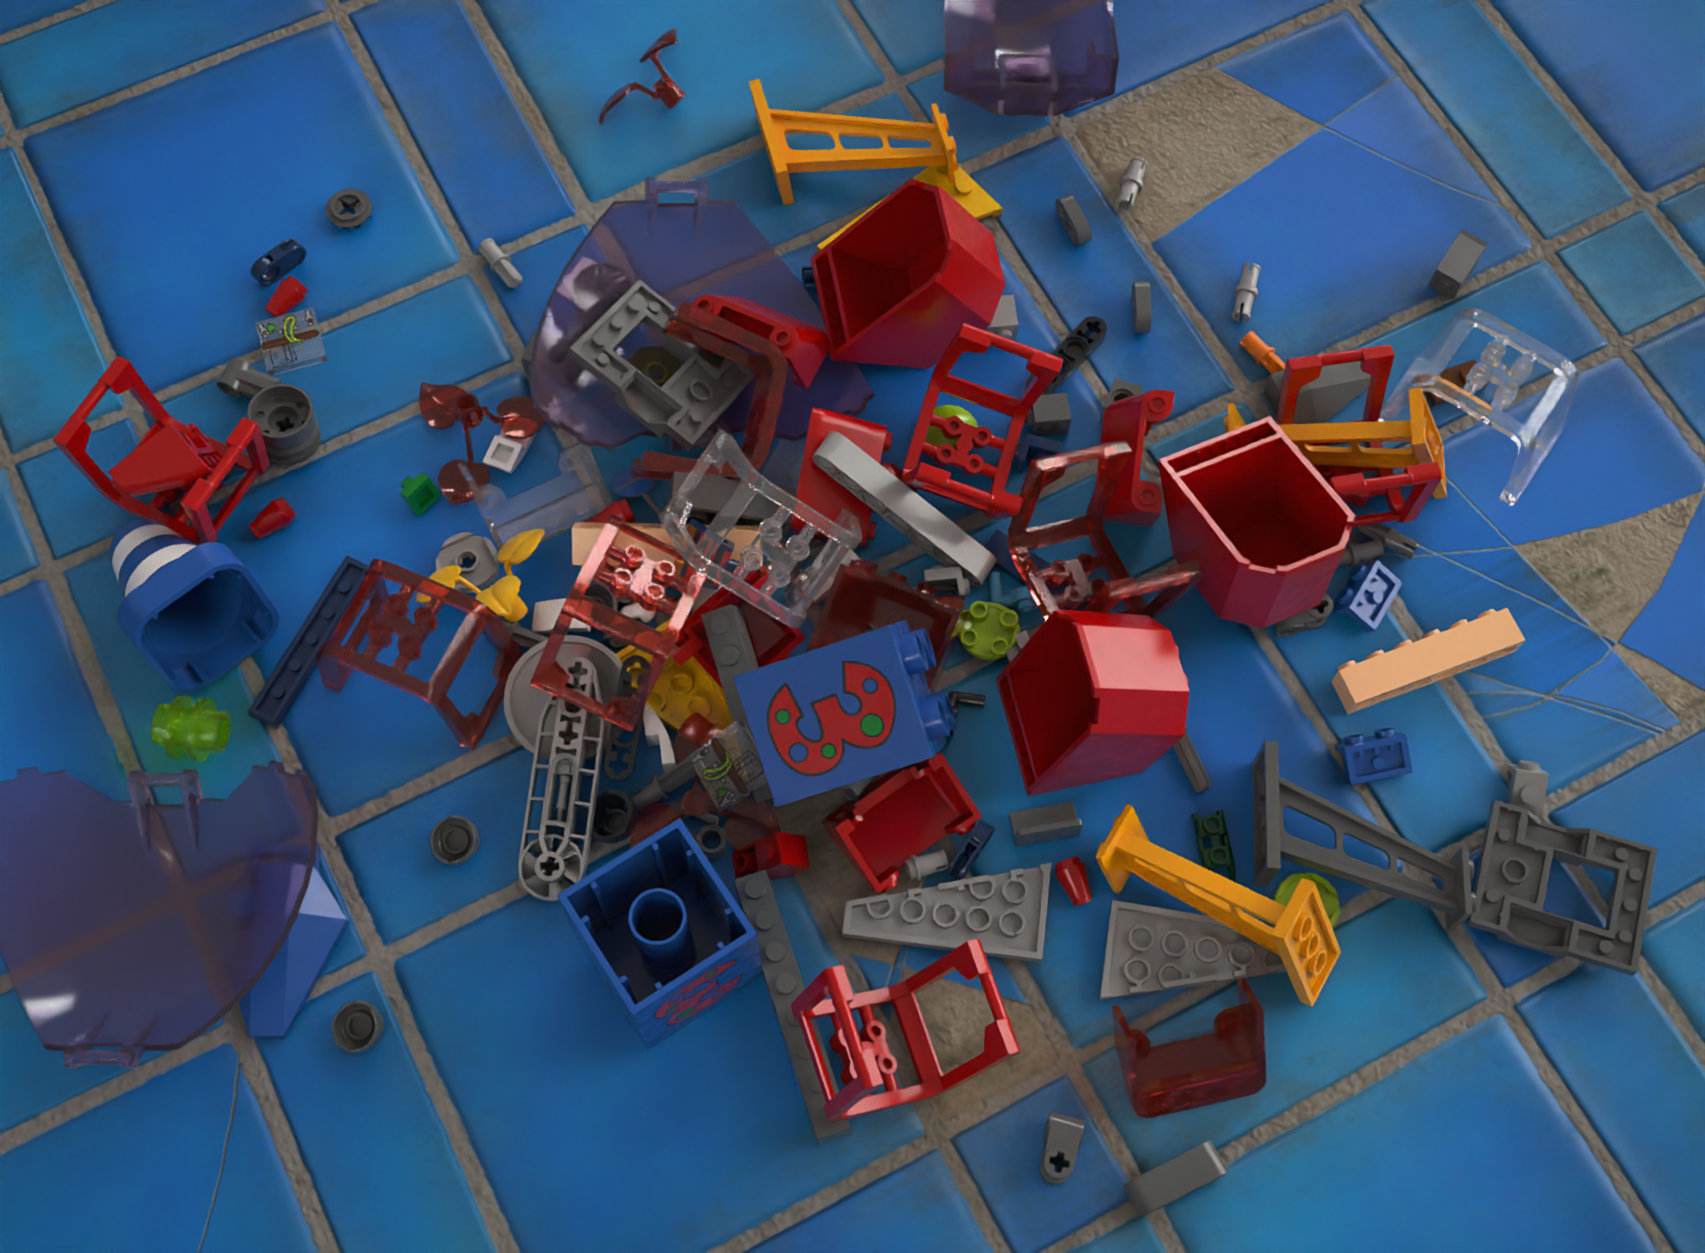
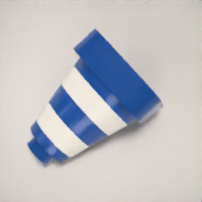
(187, 605)

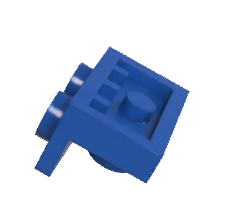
(1367, 594)
(1374, 756)

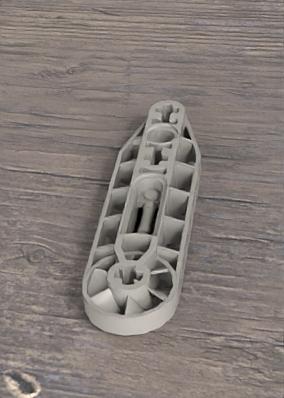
(565, 761)

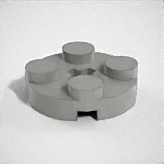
(474, 547)

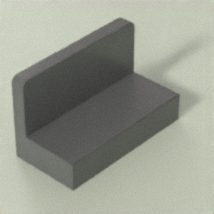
(1044, 824)

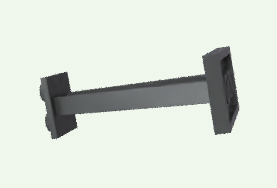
(1273, 843)

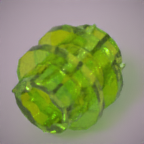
(190, 728)

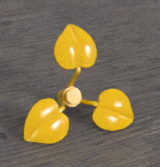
(503, 595)

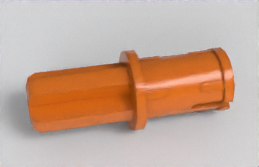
(1262, 353)

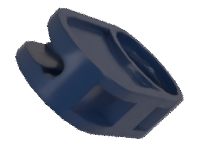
(279, 262)
(970, 850)

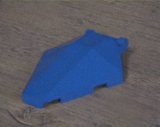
(295, 970)

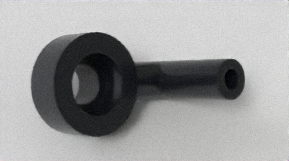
(964, 699)

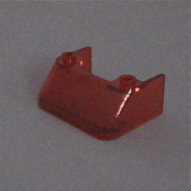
(1197, 1068)

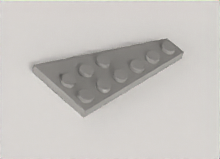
(998, 909)
(1174, 949)

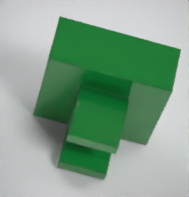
(419, 493)

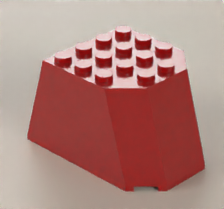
(907, 279)
(1254, 523)
(1093, 699)

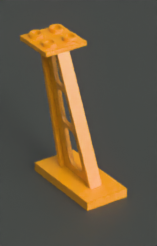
(784, 160)
(1418, 431)
(1301, 929)

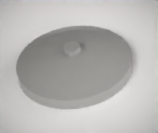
(526, 702)

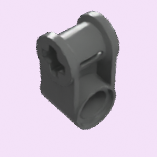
(1305, 620)
(1062, 1142)

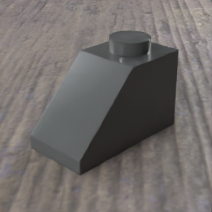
(1458, 264)

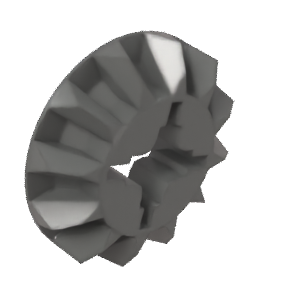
(354, 200)

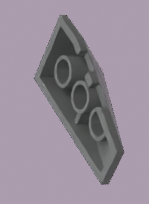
(1324, 395)

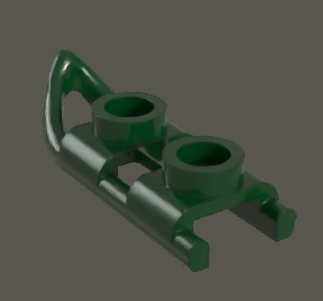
(1217, 855)

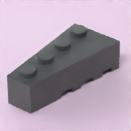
(712, 494)

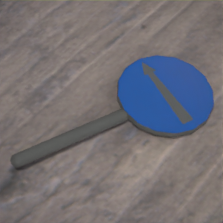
(629, 487)

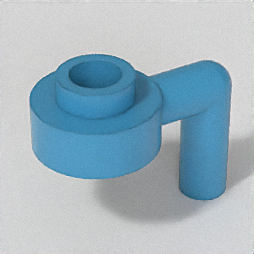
(1019, 597)

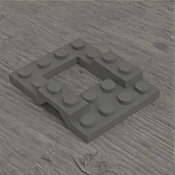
(689, 399)
(1515, 878)

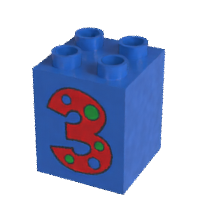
(845, 712)
(663, 933)

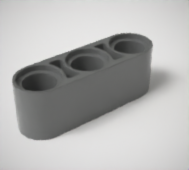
(1175, 1178)

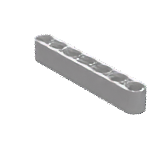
(903, 508)

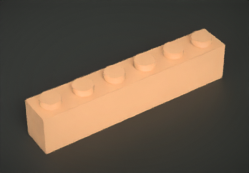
(587, 533)
(1427, 660)

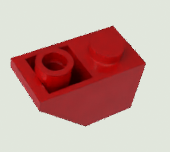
(777, 853)

